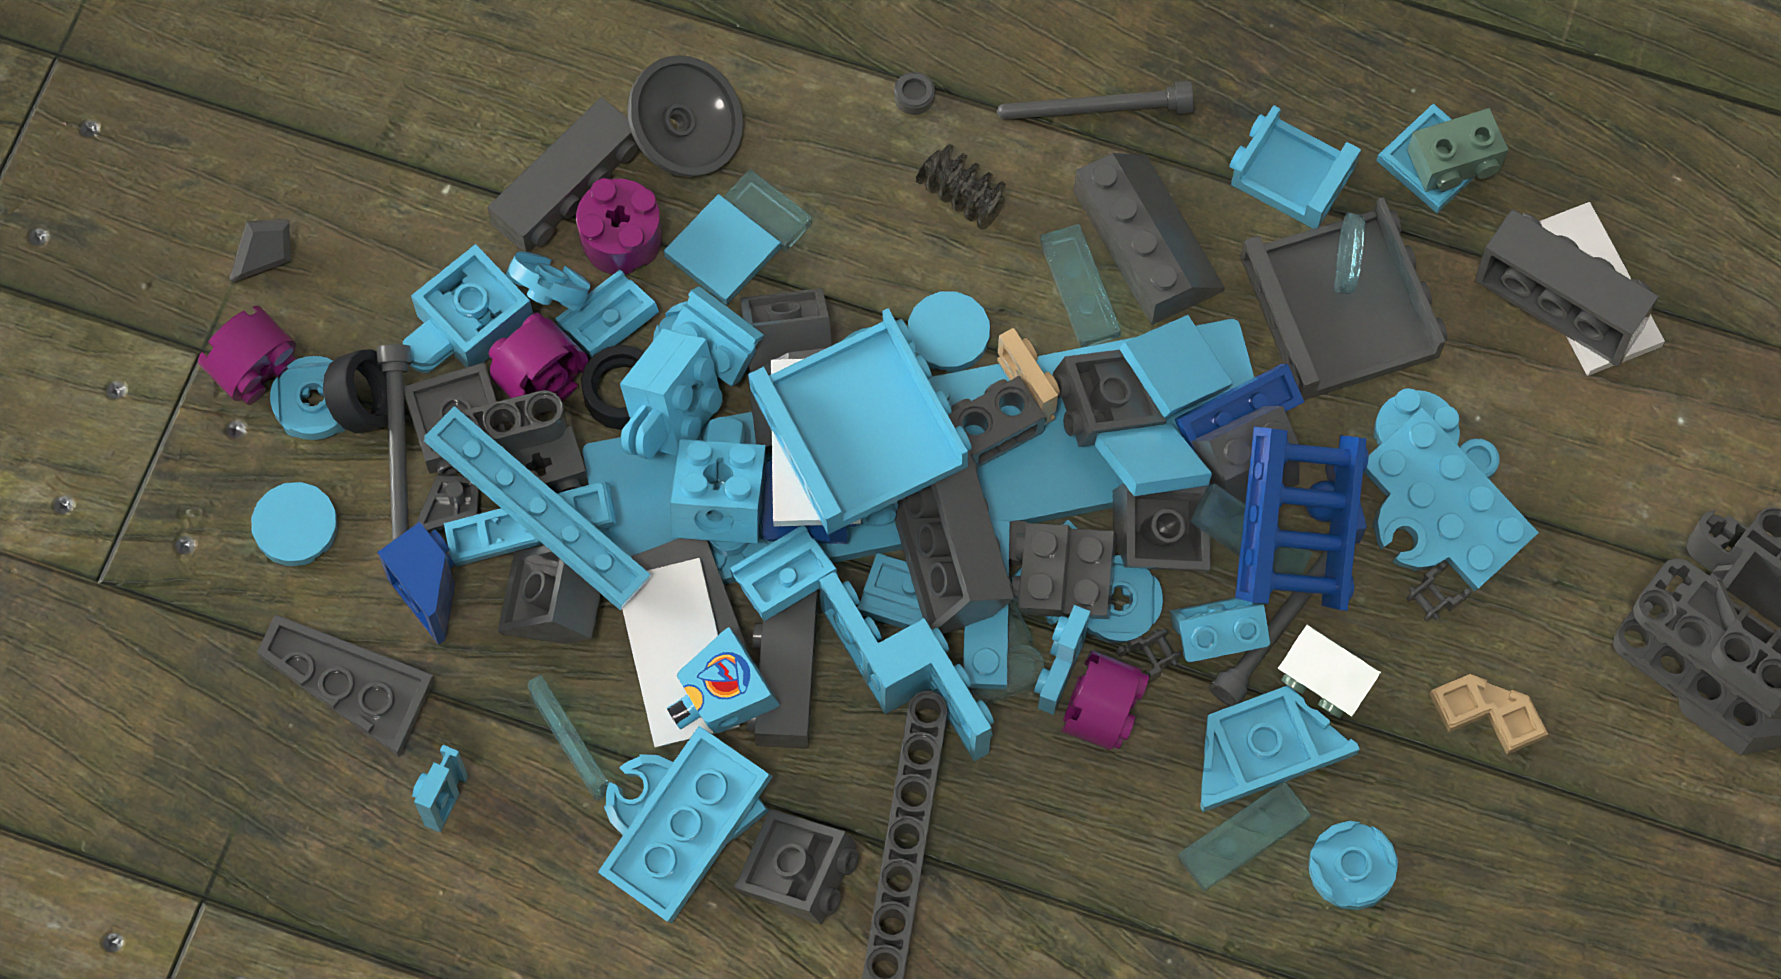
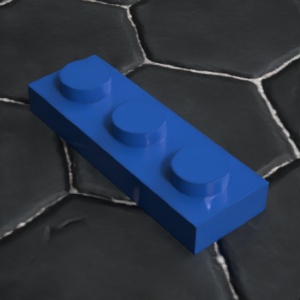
(1271, 388)

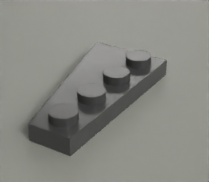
(358, 684)

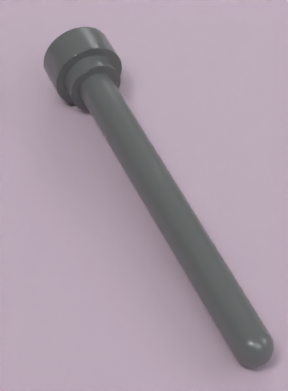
(1174, 98)
(394, 363)
(1231, 686)

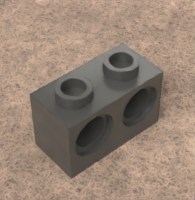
(1001, 430)

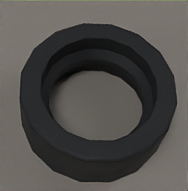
(599, 364)
(341, 395)

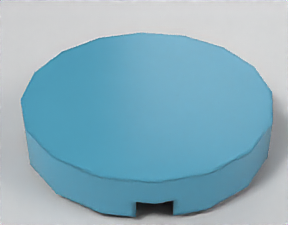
(949, 331)
(294, 524)
(1353, 865)

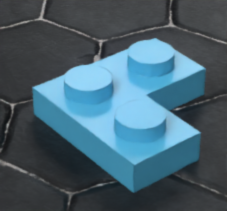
(1067, 645)

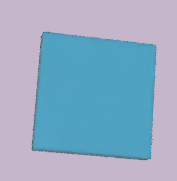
(1399, 164)
(722, 249)
(1176, 366)
(1152, 459)

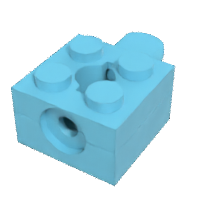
(451, 309)
(669, 394)
(718, 485)

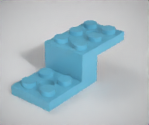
(906, 665)

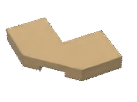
(1508, 711)

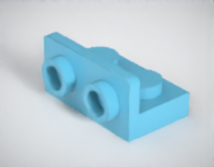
(1220, 628)

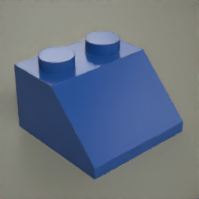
(422, 576)

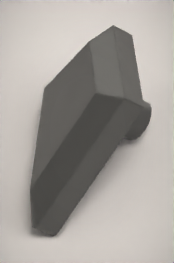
(261, 247)
(448, 501)

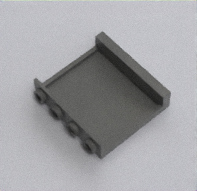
(1337, 336)

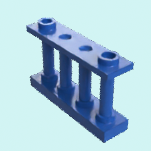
(1268, 493)

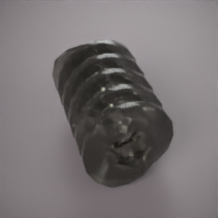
(962, 186)

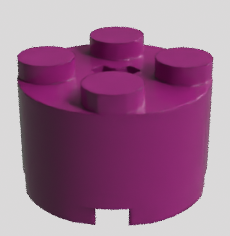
(619, 225)
(248, 355)
(536, 360)
(1103, 701)

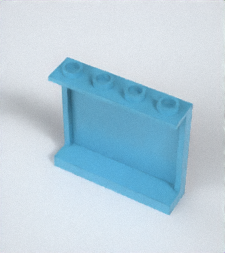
(861, 423)

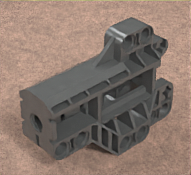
(1712, 637)

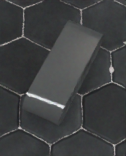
(522, 413)

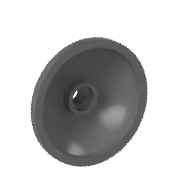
(701, 105)

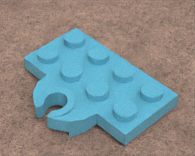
(1443, 504)
(678, 820)

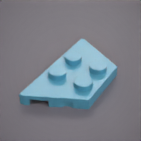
(1265, 745)

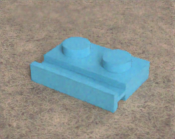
(608, 314)
(727, 334)
(782, 572)
(890, 593)
(438, 789)

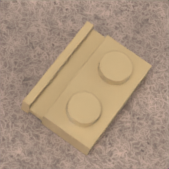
(1020, 359)

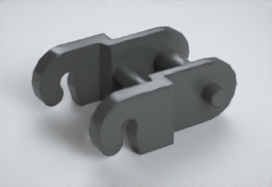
(1449, 602)
(1140, 644)

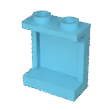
(1292, 169)

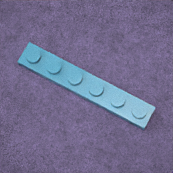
(537, 508)

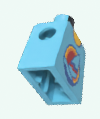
(722, 686)

